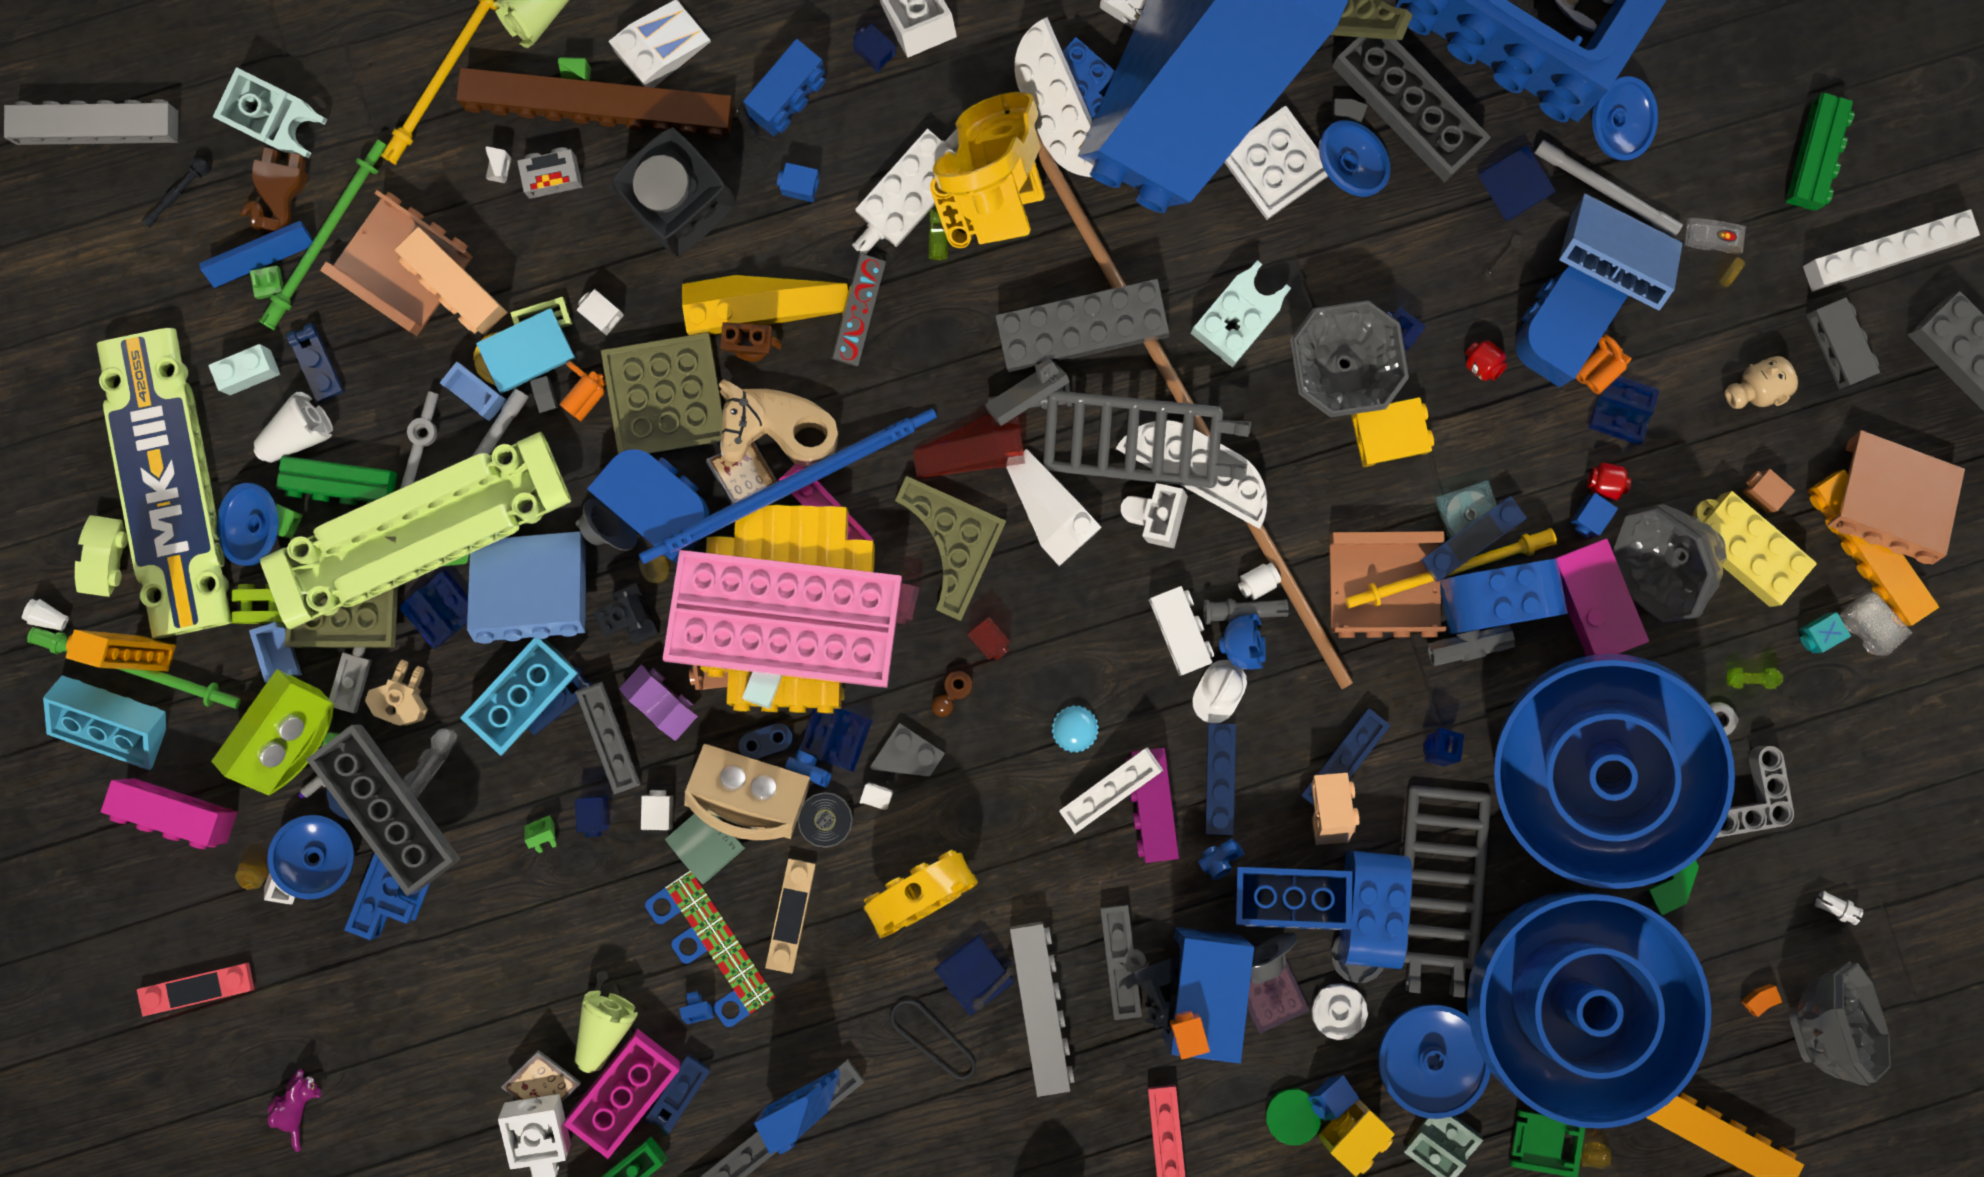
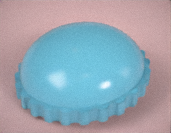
(1074, 729)

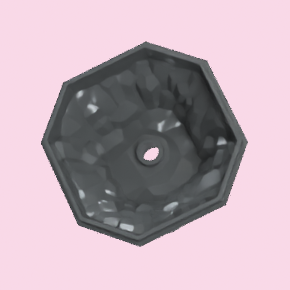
(1366, 341)
(1669, 561)
(1843, 1026)

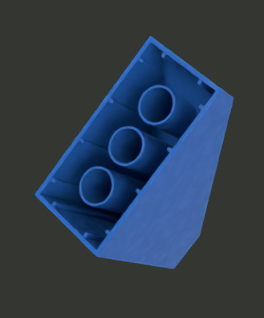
(1196, 88)

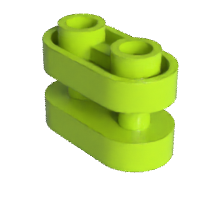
(246, 595)

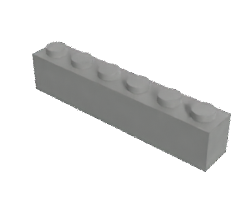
(91, 122)
(1040, 1008)

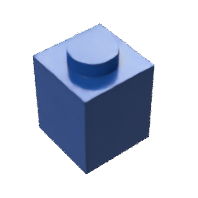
(798, 182)
(1593, 516)
(1333, 1098)

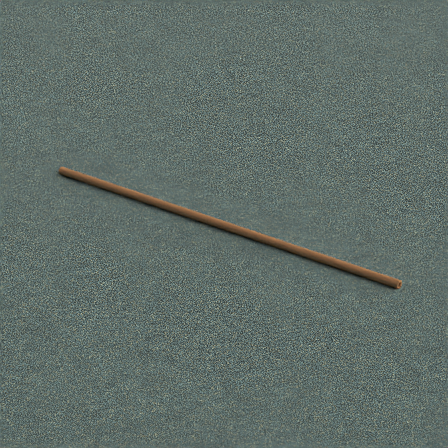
(1181, 396)

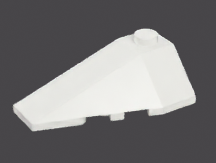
(1054, 513)

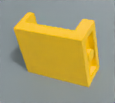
(1393, 432)

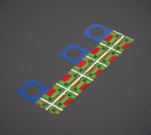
(713, 936)

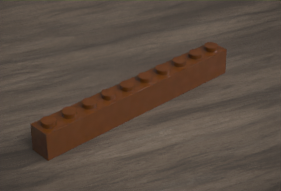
(595, 102)

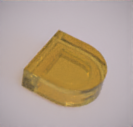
(1732, 272)
(656, 570)

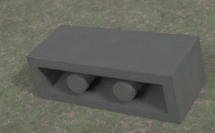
(1843, 343)

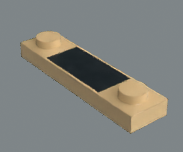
(790, 915)

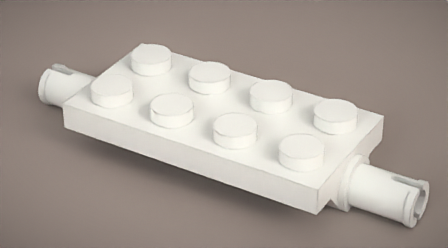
(903, 193)

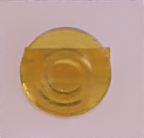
(250, 876)
(1595, 1156)

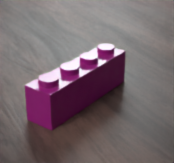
(1155, 815)

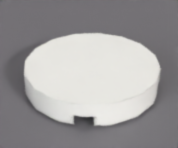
(1339, 1011)

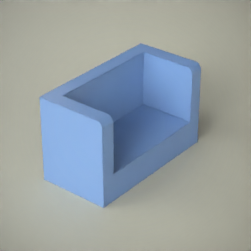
(473, 391)
(271, 650)

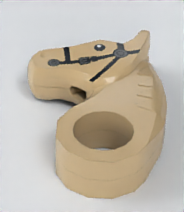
(777, 413)

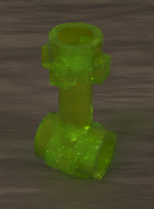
(1769, 678)

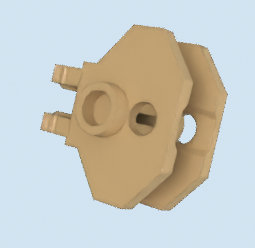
(402, 696)

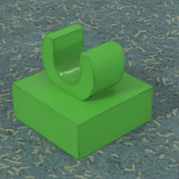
(266, 282)
(540, 832)

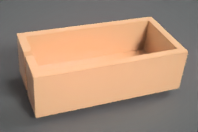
(445, 276)

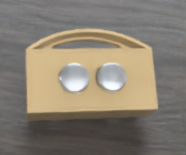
(745, 794)

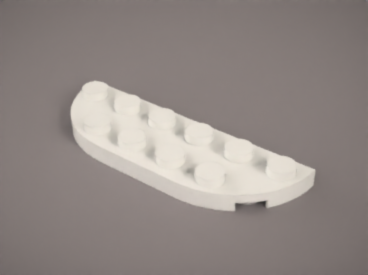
(1062, 112)
(1240, 497)

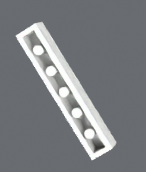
(1891, 250)

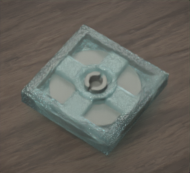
(1464, 506)

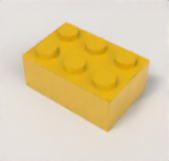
(1356, 1137)

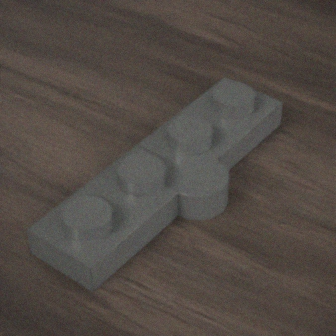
(1121, 961)

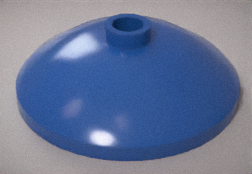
(1625, 119)
(1354, 158)
(247, 524)
(291, 854)

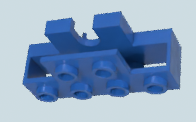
(1089, 73)
(379, 899)

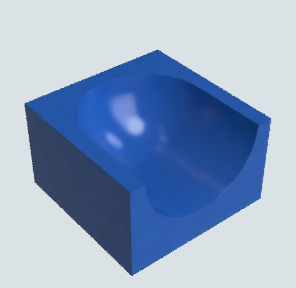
(1216, 986)

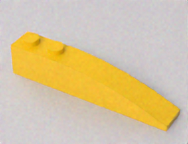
(757, 301)

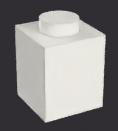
(599, 311)
(657, 811)

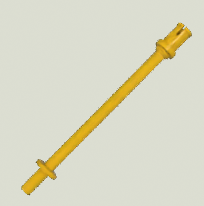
(403, 135)
(1525, 545)

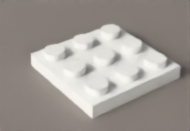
(1276, 163)

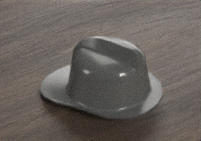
(603, 526)
(1270, 957)

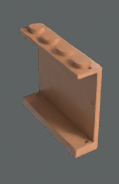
(372, 267)
(1899, 498)
(1381, 560)

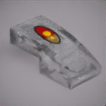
(1716, 235)

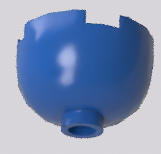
(1244, 643)

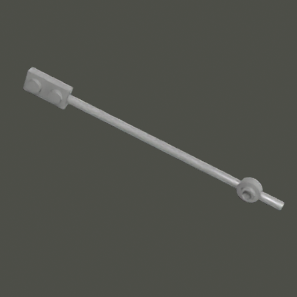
(354, 668)

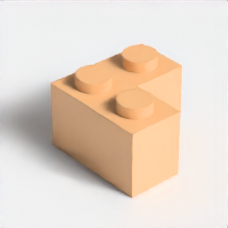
(1334, 814)

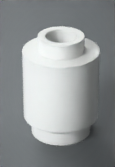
(1259, 581)

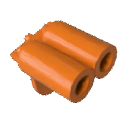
(1603, 365)
(584, 393)

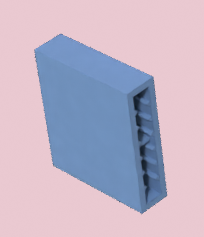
(1621, 252)
(528, 588)

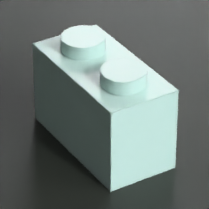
(244, 369)

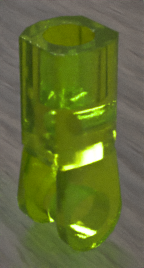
(937, 239)

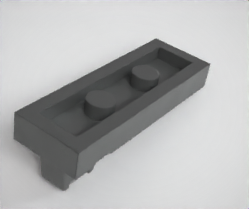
(1025, 394)

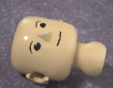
(1764, 384)

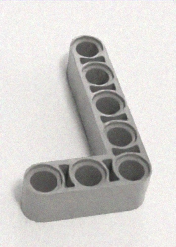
(1766, 801)

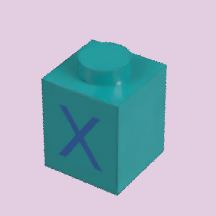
(1824, 633)

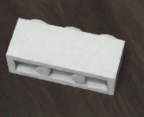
(1181, 630)

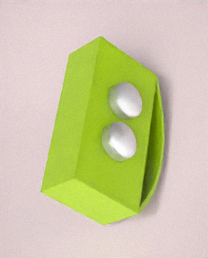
(276, 734)

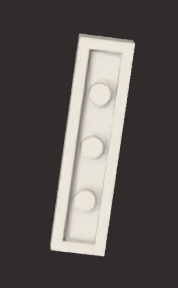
(1111, 790)

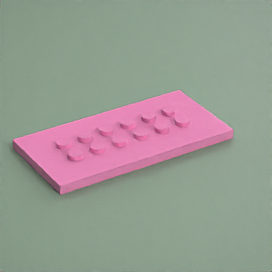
(783, 618)

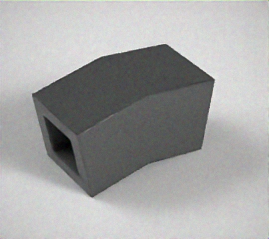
(1348, 110)
(544, 394)

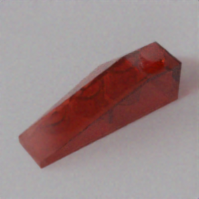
(972, 448)

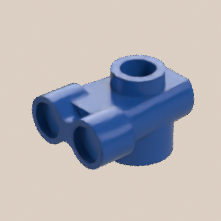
(805, 765)
(1216, 860)

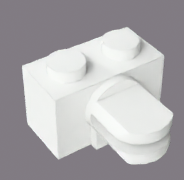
(1159, 515)

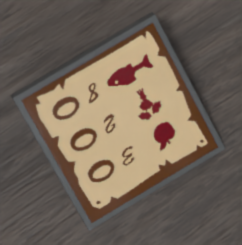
(742, 477)
(540, 1078)

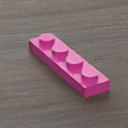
(817, 495)

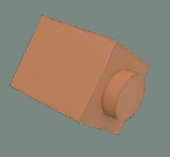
(1768, 490)

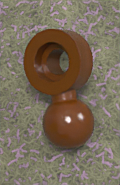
(943, 704)

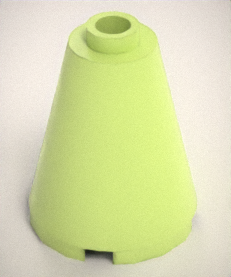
(528, 17)
(601, 1028)

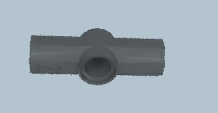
(1471, 645)

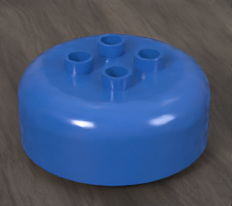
(1613, 771)
(1589, 1008)

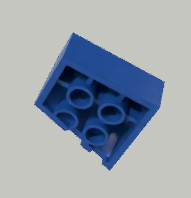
(795, 1113)

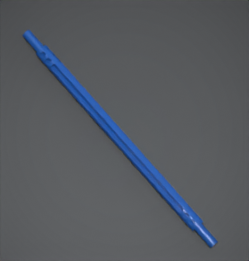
(786, 486)

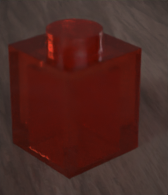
(990, 640)

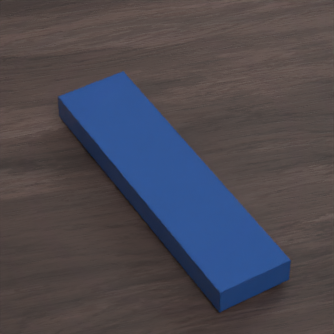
(256, 254)

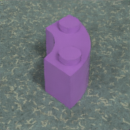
(658, 701)

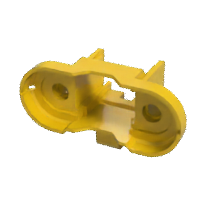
(991, 172)

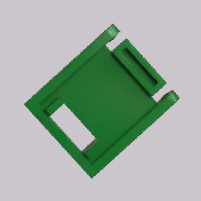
(1541, 1145)

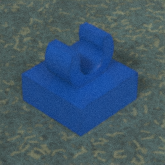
(696, 1010)

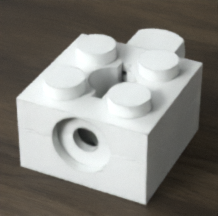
(535, 1134)

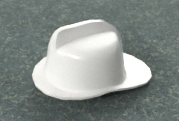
(1219, 691)

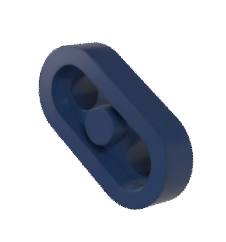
(765, 741)

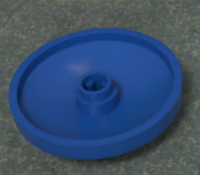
(1432, 1062)

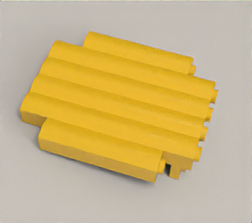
(801, 537)

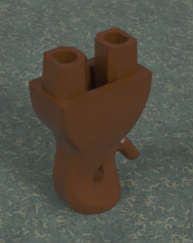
(277, 187)
(748, 340)

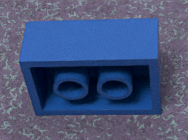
(785, 88)

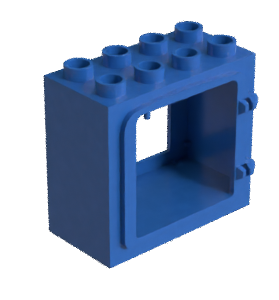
(1533, 54)

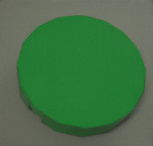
(1292, 1117)

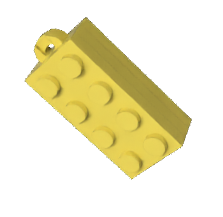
(1755, 549)

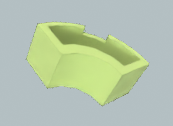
(101, 556)

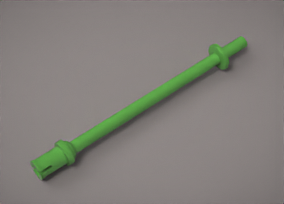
(282, 301)
(57, 644)

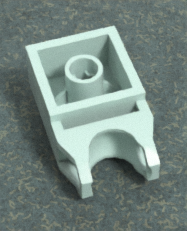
(275, 116)
(1243, 307)

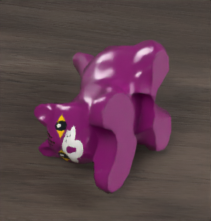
(287, 1110)

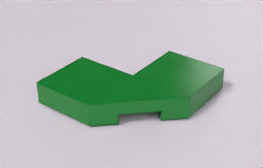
(1674, 891)

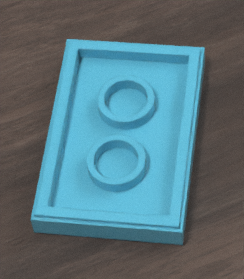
(525, 350)

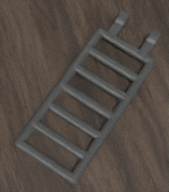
(1218, 426)
(1479, 852)

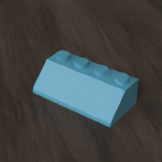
(519, 694)
(104, 722)

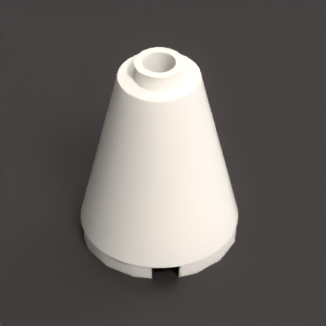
(293, 429)

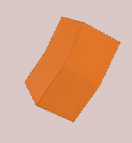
(1761, 999)

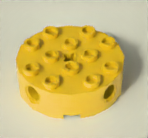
(919, 894)

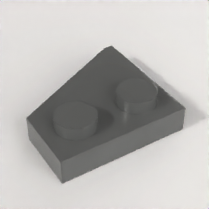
(907, 754)

